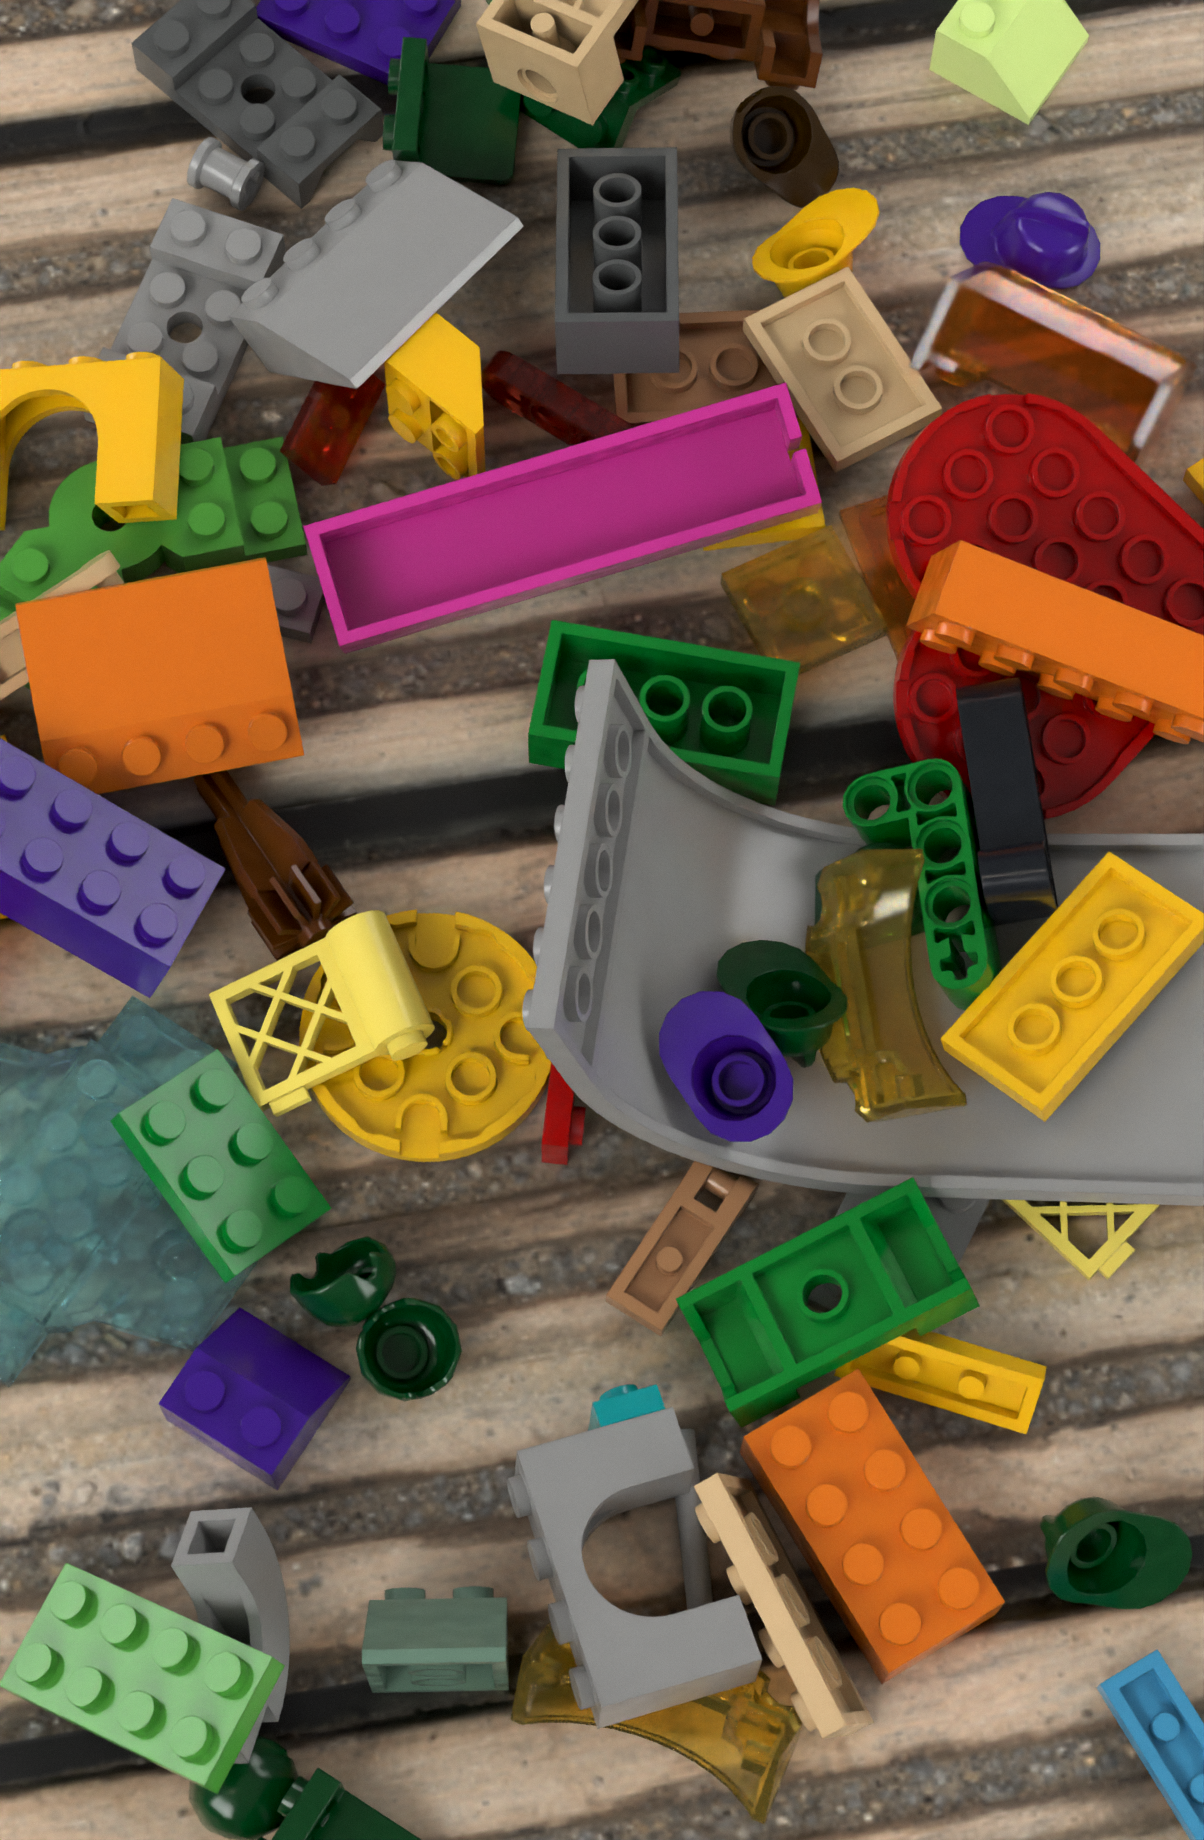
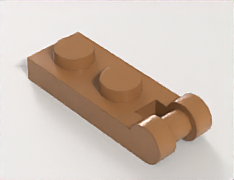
(679, 1246)

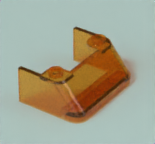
(1044, 344)

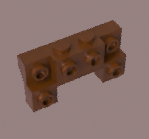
(771, 33)

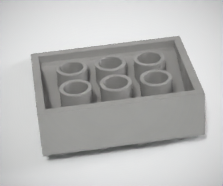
(371, 274)

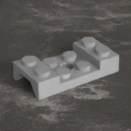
(197, 278)

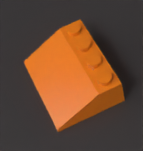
(160, 677)

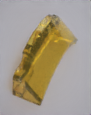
(867, 953)
(732, 1734)

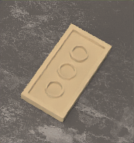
(792, 1629)

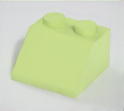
(1008, 50)

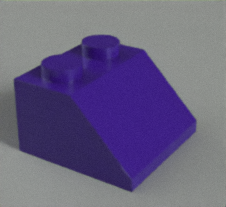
(253, 1396)

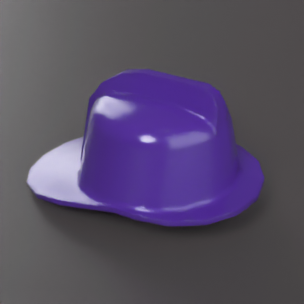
(1034, 236)
(726, 1066)

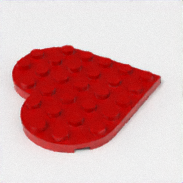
(1062, 500)

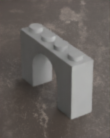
(623, 1659)

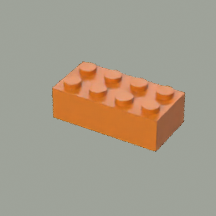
(870, 1526)

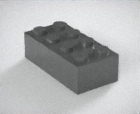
(617, 261)

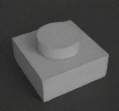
(297, 602)

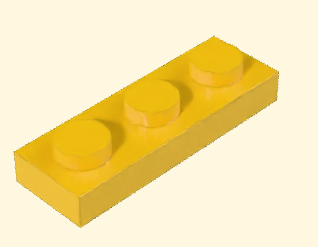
(954, 1377)

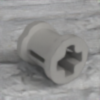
(225, 173)

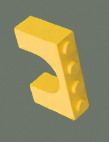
(136, 420)

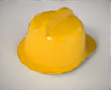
(817, 240)

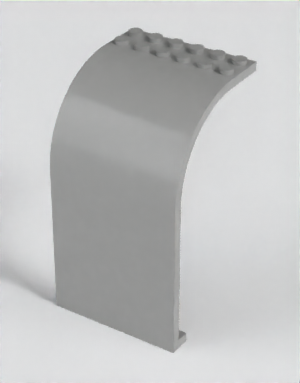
(676, 870)

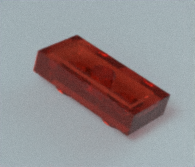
(330, 428)

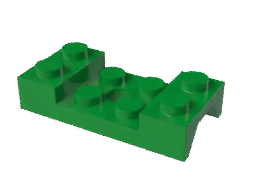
(891, 1277)

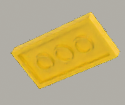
(1076, 986)

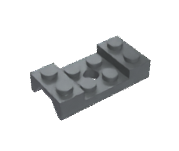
(218, 51)

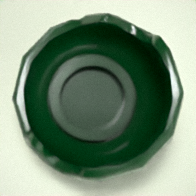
(347, 1283)
(408, 1349)
(249, 1795)

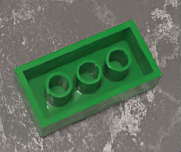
(708, 704)

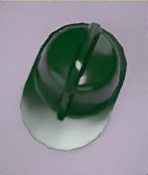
(785, 993)
(1113, 1555)

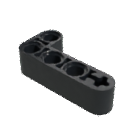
(1006, 802)

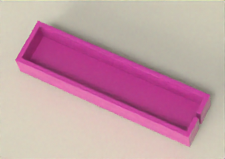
(563, 518)

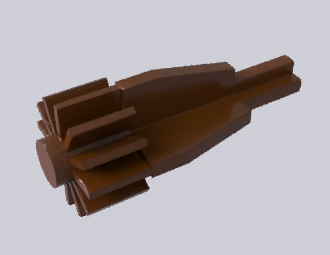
(276, 871)

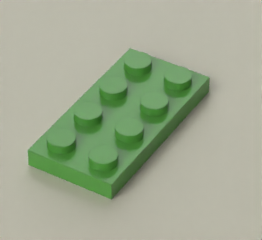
(142, 1677)

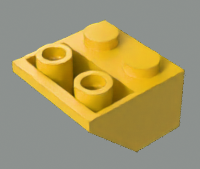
(438, 396)

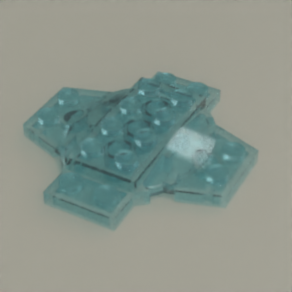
(78, 1211)

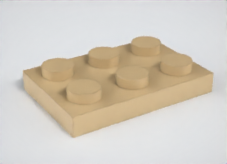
(842, 369)

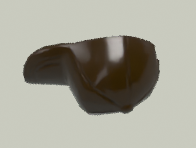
(784, 145)

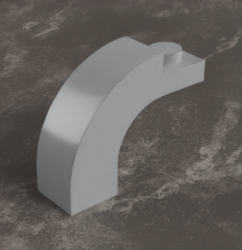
(238, 1591)

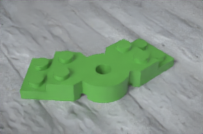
(229, 510)

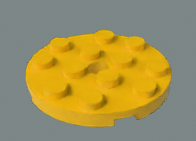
(471, 1087)

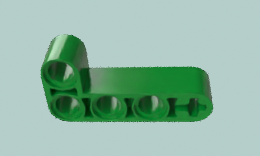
(940, 885)

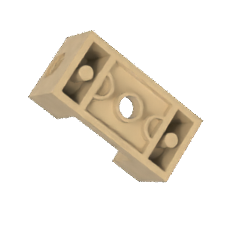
(556, 51)

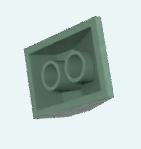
(437, 1642)

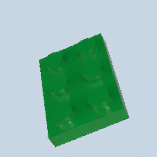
(220, 1165)

